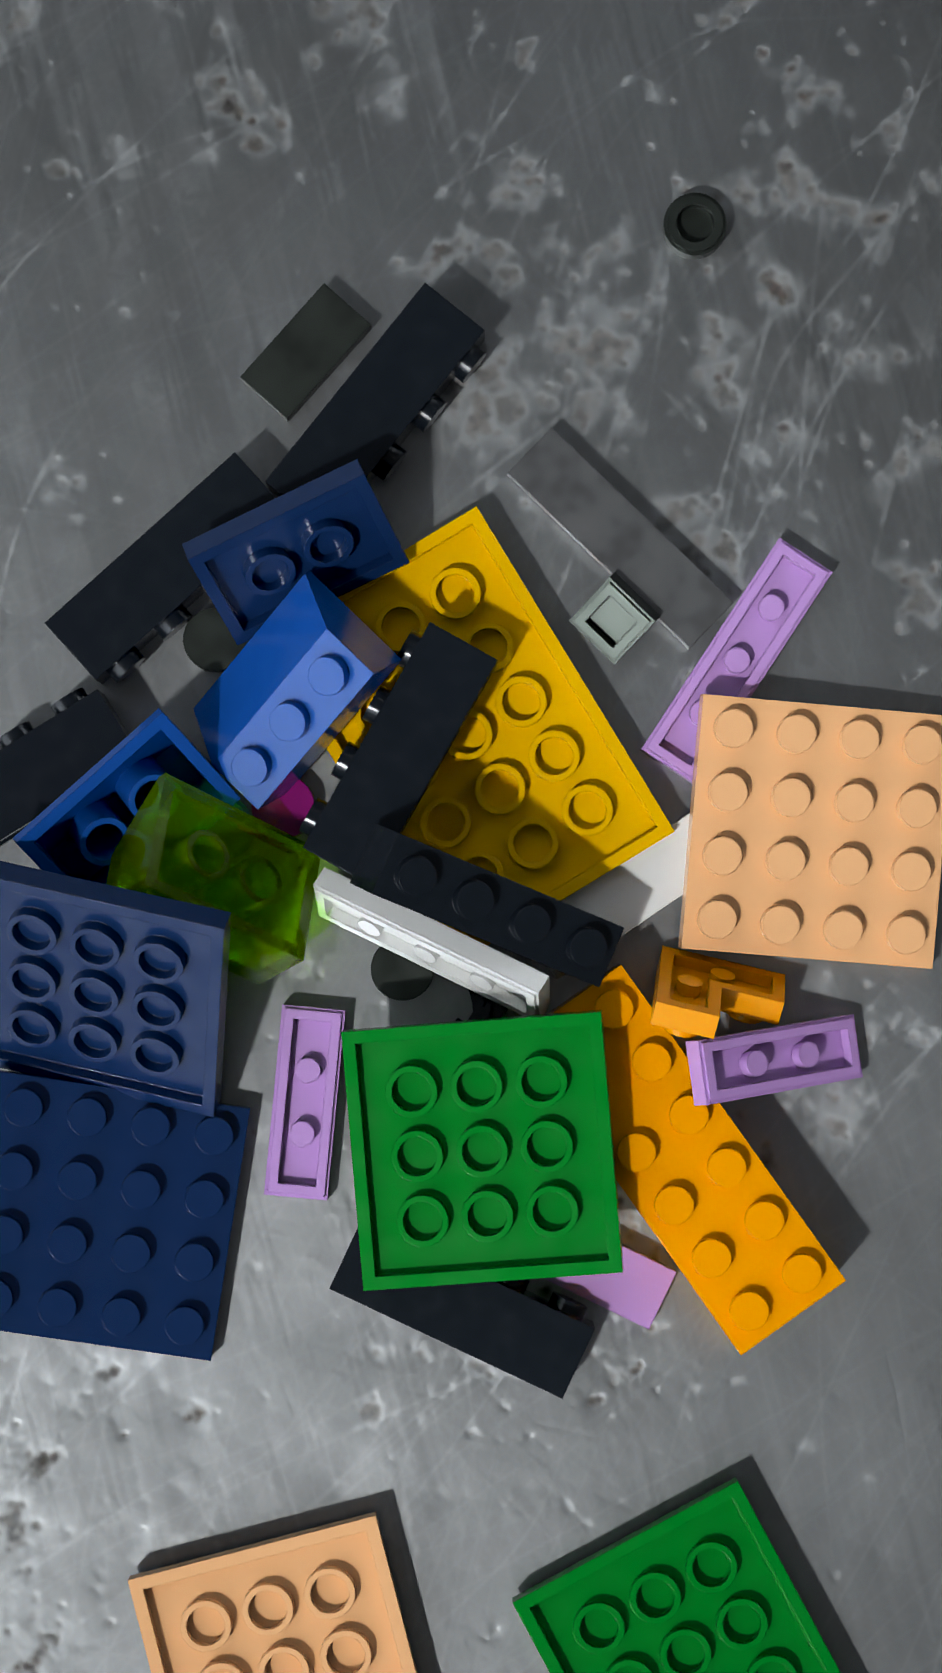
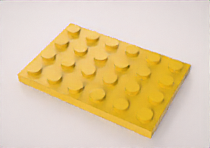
(536, 769)

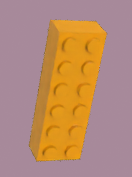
(701, 1178)

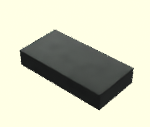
(306, 352)

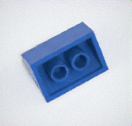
(291, 691)
(90, 818)

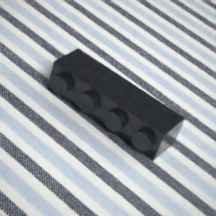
(387, 394)
(152, 580)
(403, 746)
(49, 759)
(486, 905)
(487, 1320)

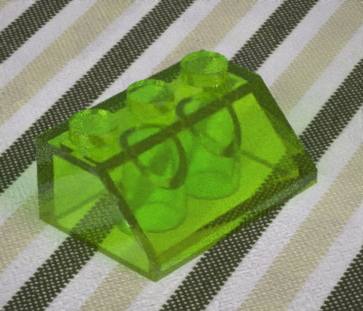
(226, 860)

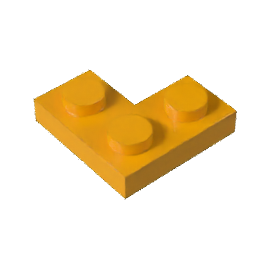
(696, 987)

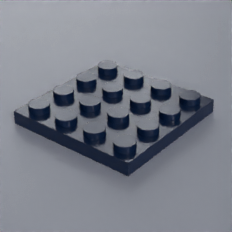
(113, 988)
(114, 1215)

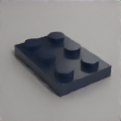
(320, 527)

